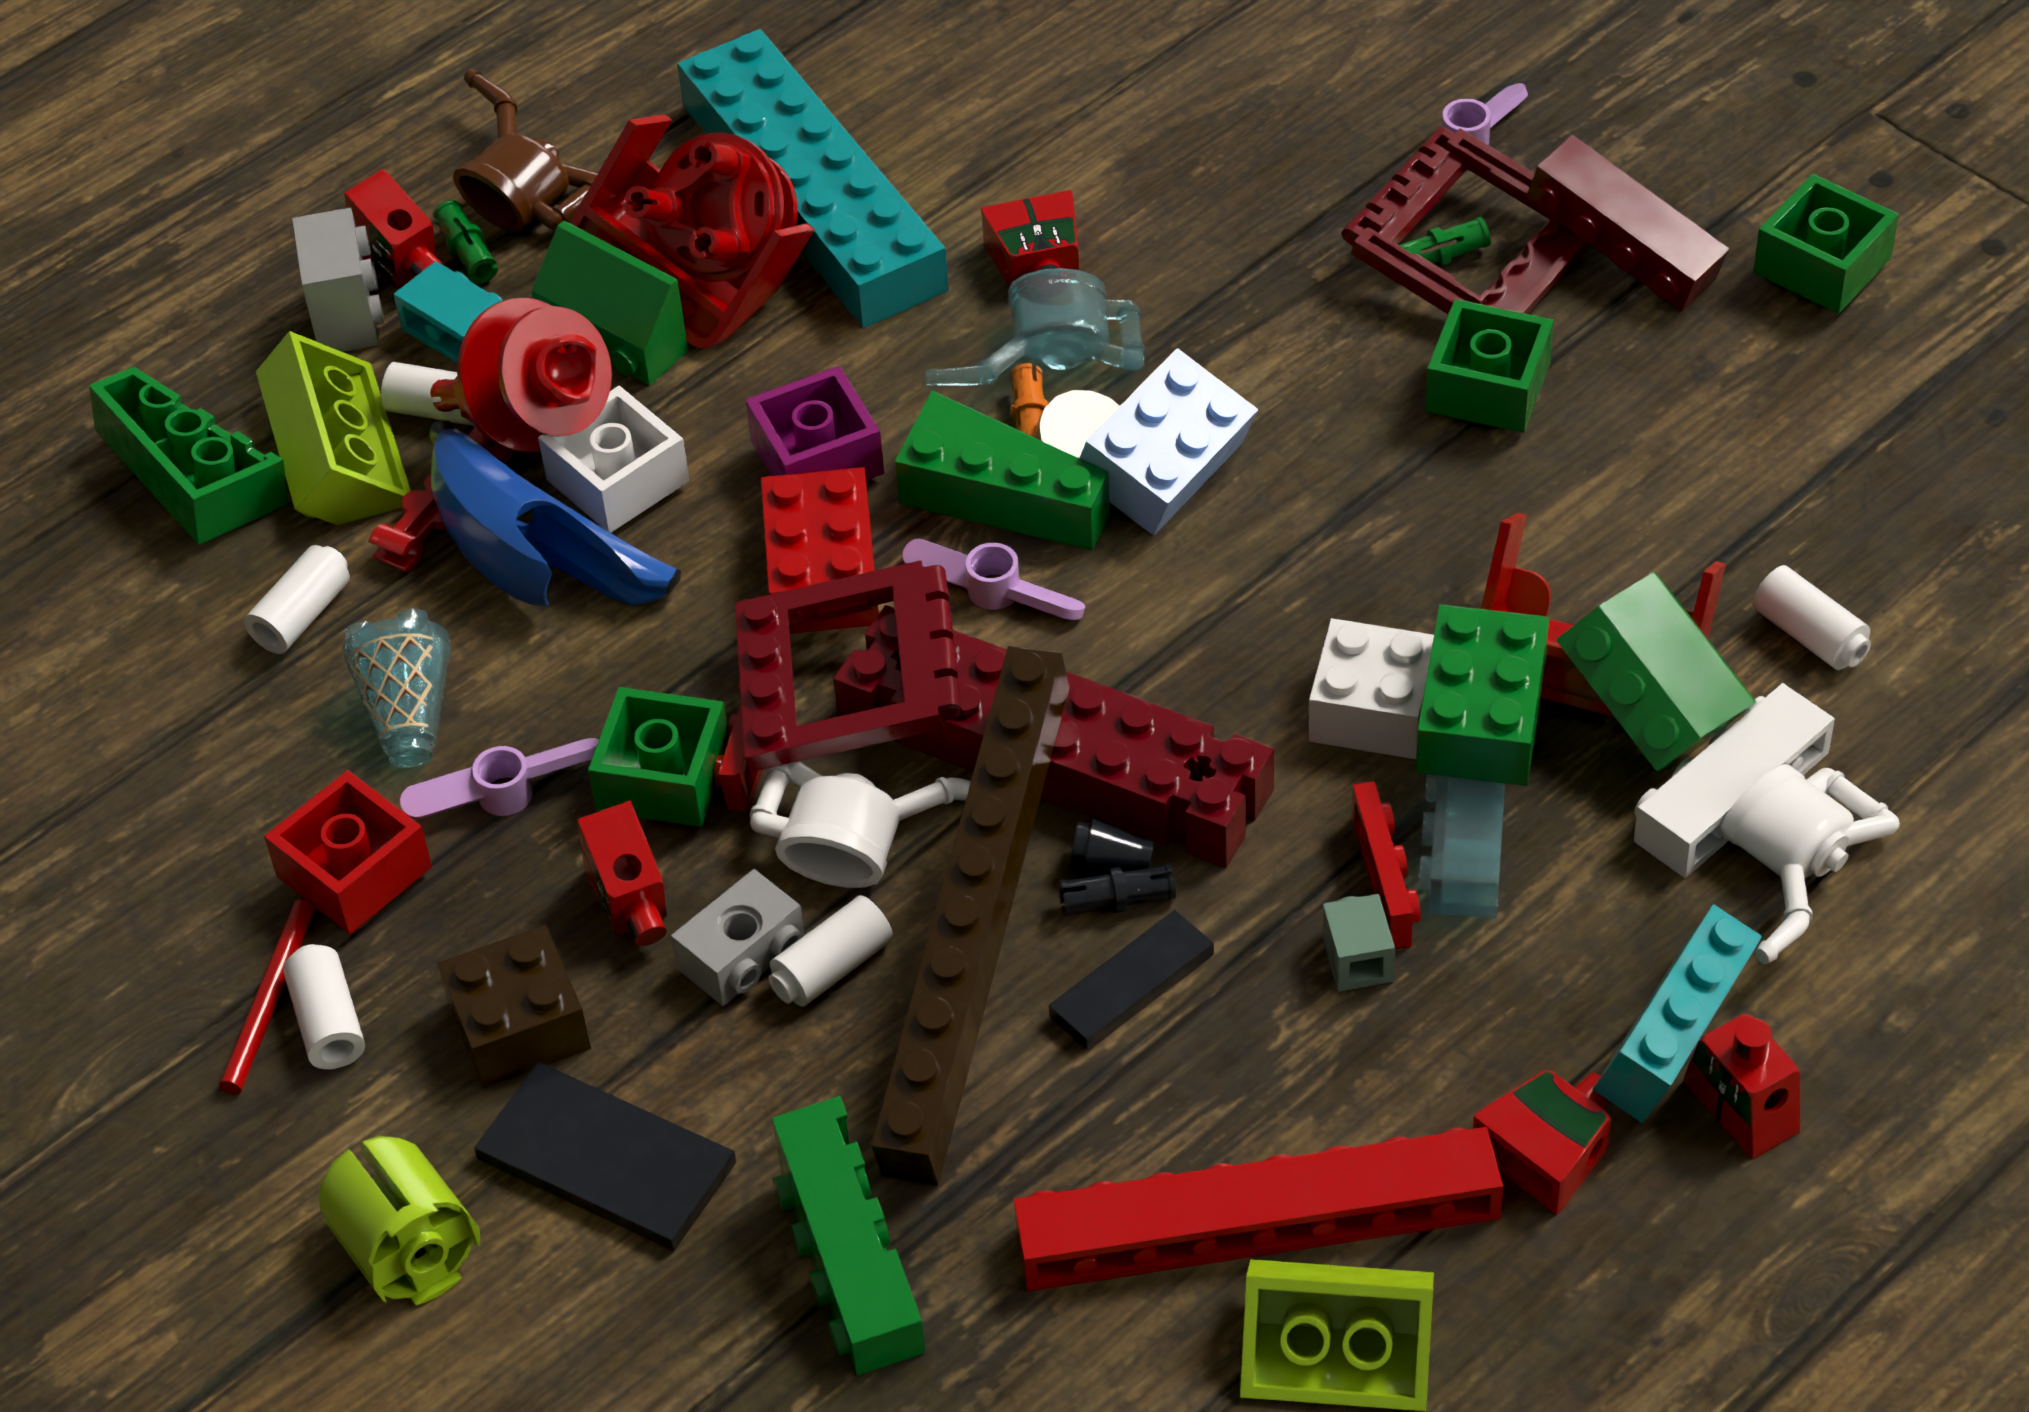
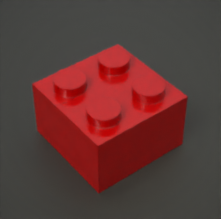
(348, 851)

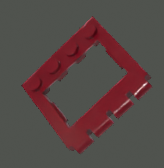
(1419, 187)
(924, 653)

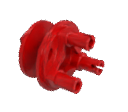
(716, 205)
(528, 374)

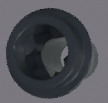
(1105, 847)

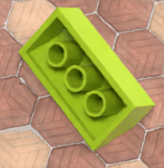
(331, 432)

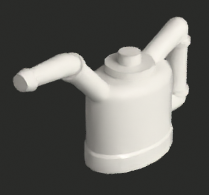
(840, 822)
(1800, 833)

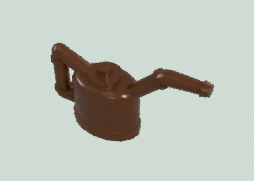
(517, 173)

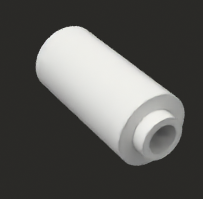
(408, 392)
(297, 598)
(1812, 618)
(829, 952)
(323, 1007)

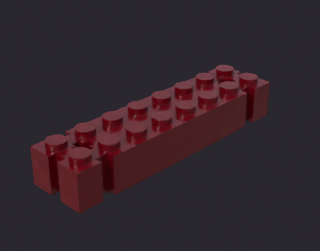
(1110, 755)

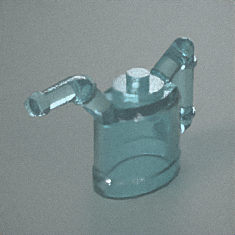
(1058, 323)

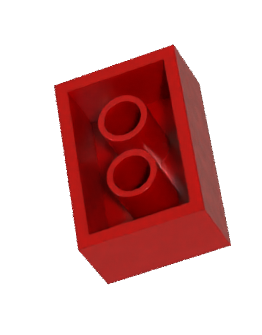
(818, 534)

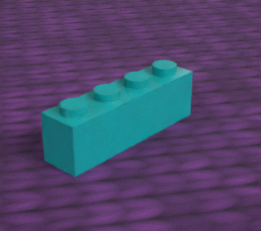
(441, 307)
(1677, 1013)

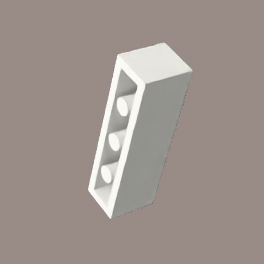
(1686, 813)

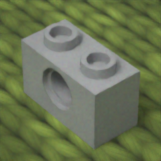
(737, 937)

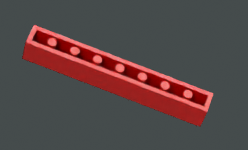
(1257, 1208)

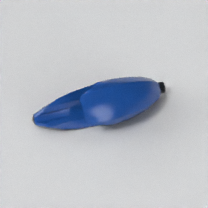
(480, 511)

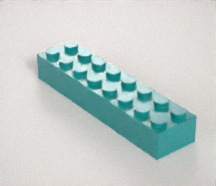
(865, 232)

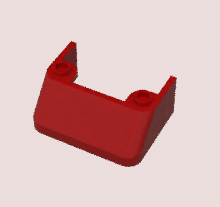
(709, 308)
(1527, 592)

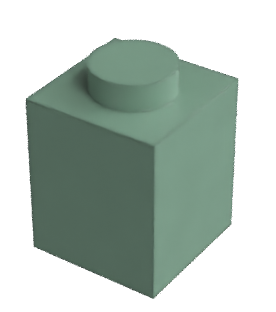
(1358, 942)

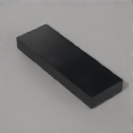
(1131, 980)

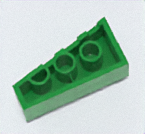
(183, 458)
(999, 476)
(845, 1238)

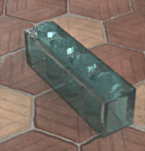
(1465, 846)

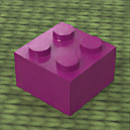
(815, 427)

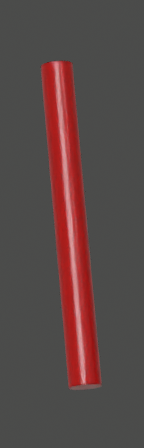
(266, 999)

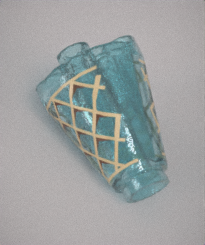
(401, 681)

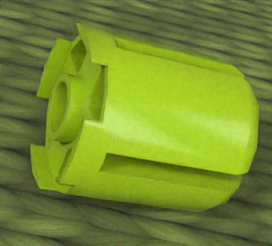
(394, 1217)

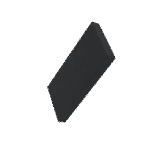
(606, 1155)

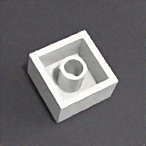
(617, 462)
(1370, 688)

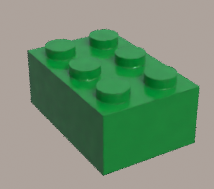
(1482, 695)

